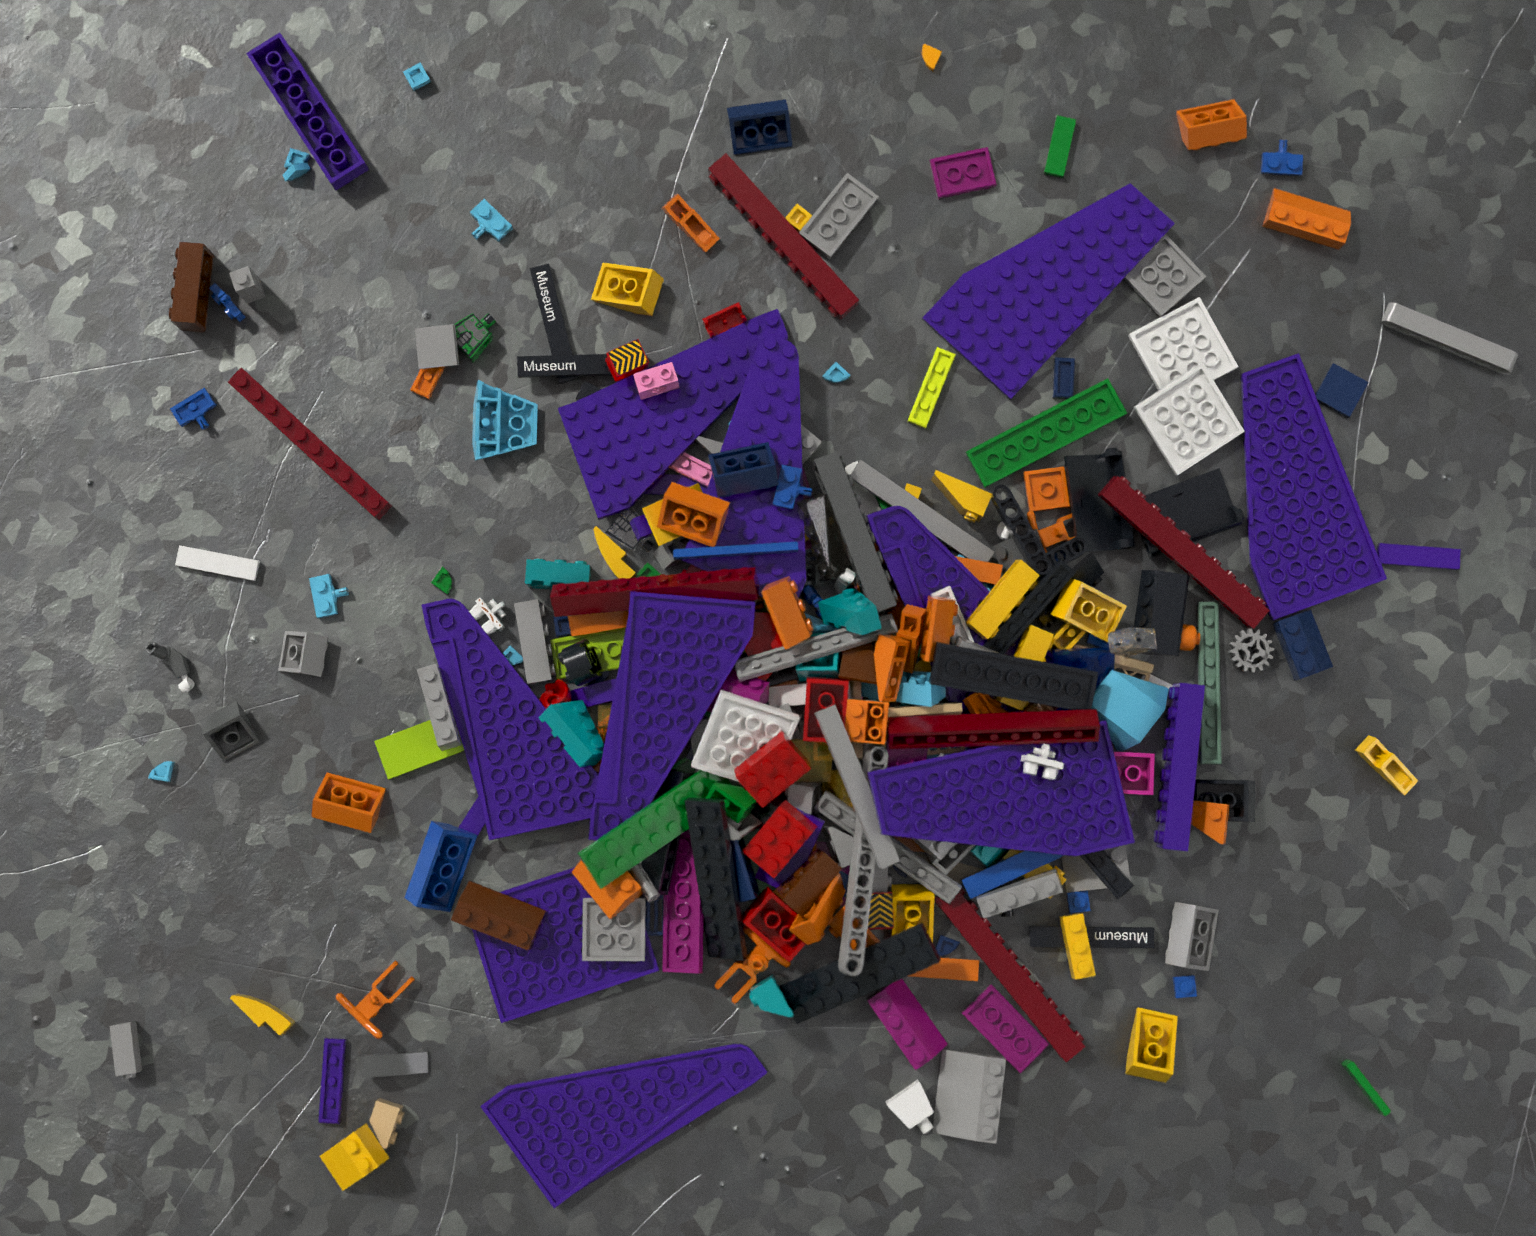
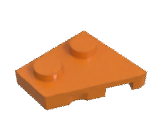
(982, 703)
(1211, 819)

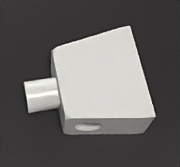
(912, 1107)

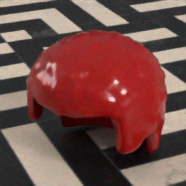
(556, 693)

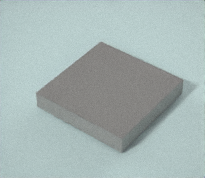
(436, 346)

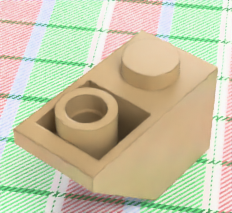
(385, 1120)

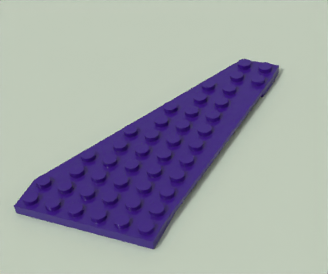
(923, 566)
(514, 759)

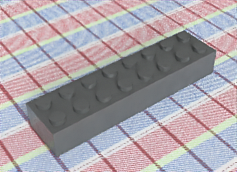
(853, 529)

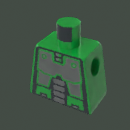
(474, 335)

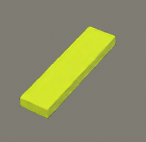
(931, 387)

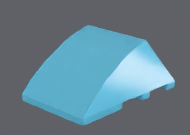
(501, 422)
(1128, 707)

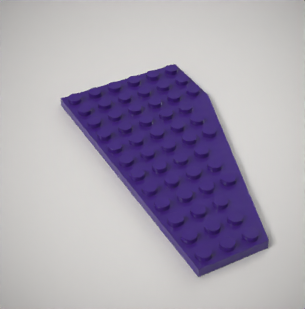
(1036, 294)

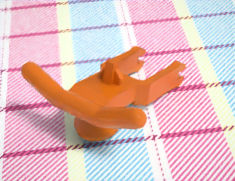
(1051, 534)
(756, 962)
(372, 1003)

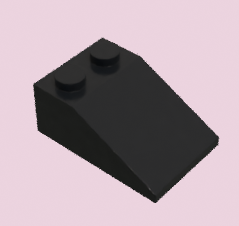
(1236, 793)

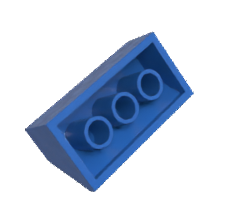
(440, 867)

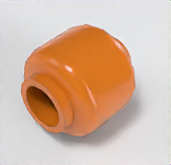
(1189, 637)

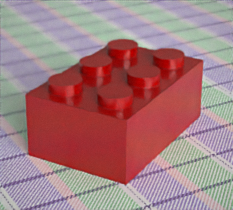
(820, 695)
(772, 769)
(779, 838)
(771, 922)

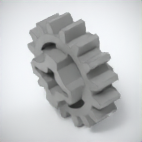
(1259, 653)

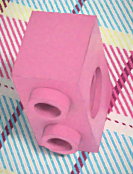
(656, 380)

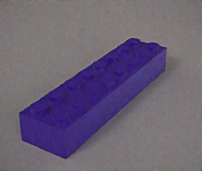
(307, 111)
(1179, 766)

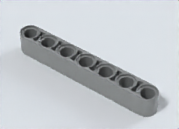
(1449, 338)

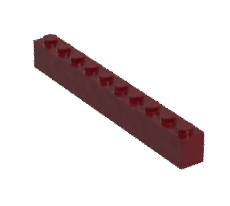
(782, 236)
(309, 443)
(1183, 552)
(614, 595)
(993, 729)
(1012, 976)

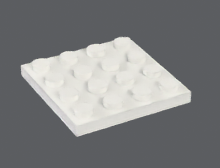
(1180, 343)
(1189, 419)
(737, 731)

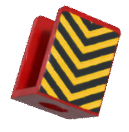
(626, 360)
(881, 911)

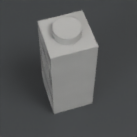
(247, 284)
(125, 1049)

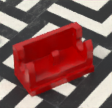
(724, 320)

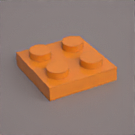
(1046, 489)

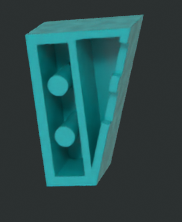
(545, 574)
(851, 611)
(576, 730)

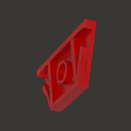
(764, 637)

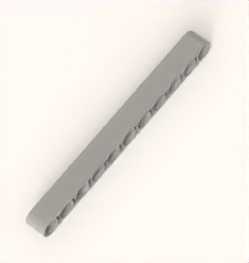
(854, 890)

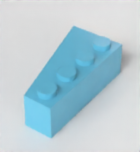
(913, 690)

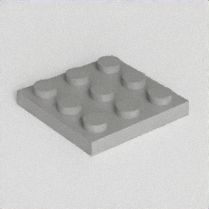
(1164, 276)
(616, 938)

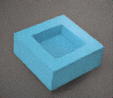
(416, 76)

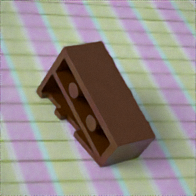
(808, 881)

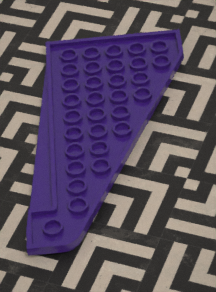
(771, 414)
(632, 441)
(666, 679)
(594, 1120)

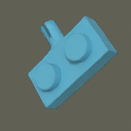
(489, 221)
(325, 595)

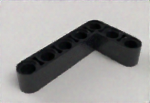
(1030, 537)

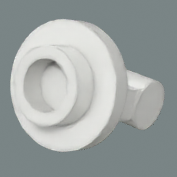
(1002, 532)

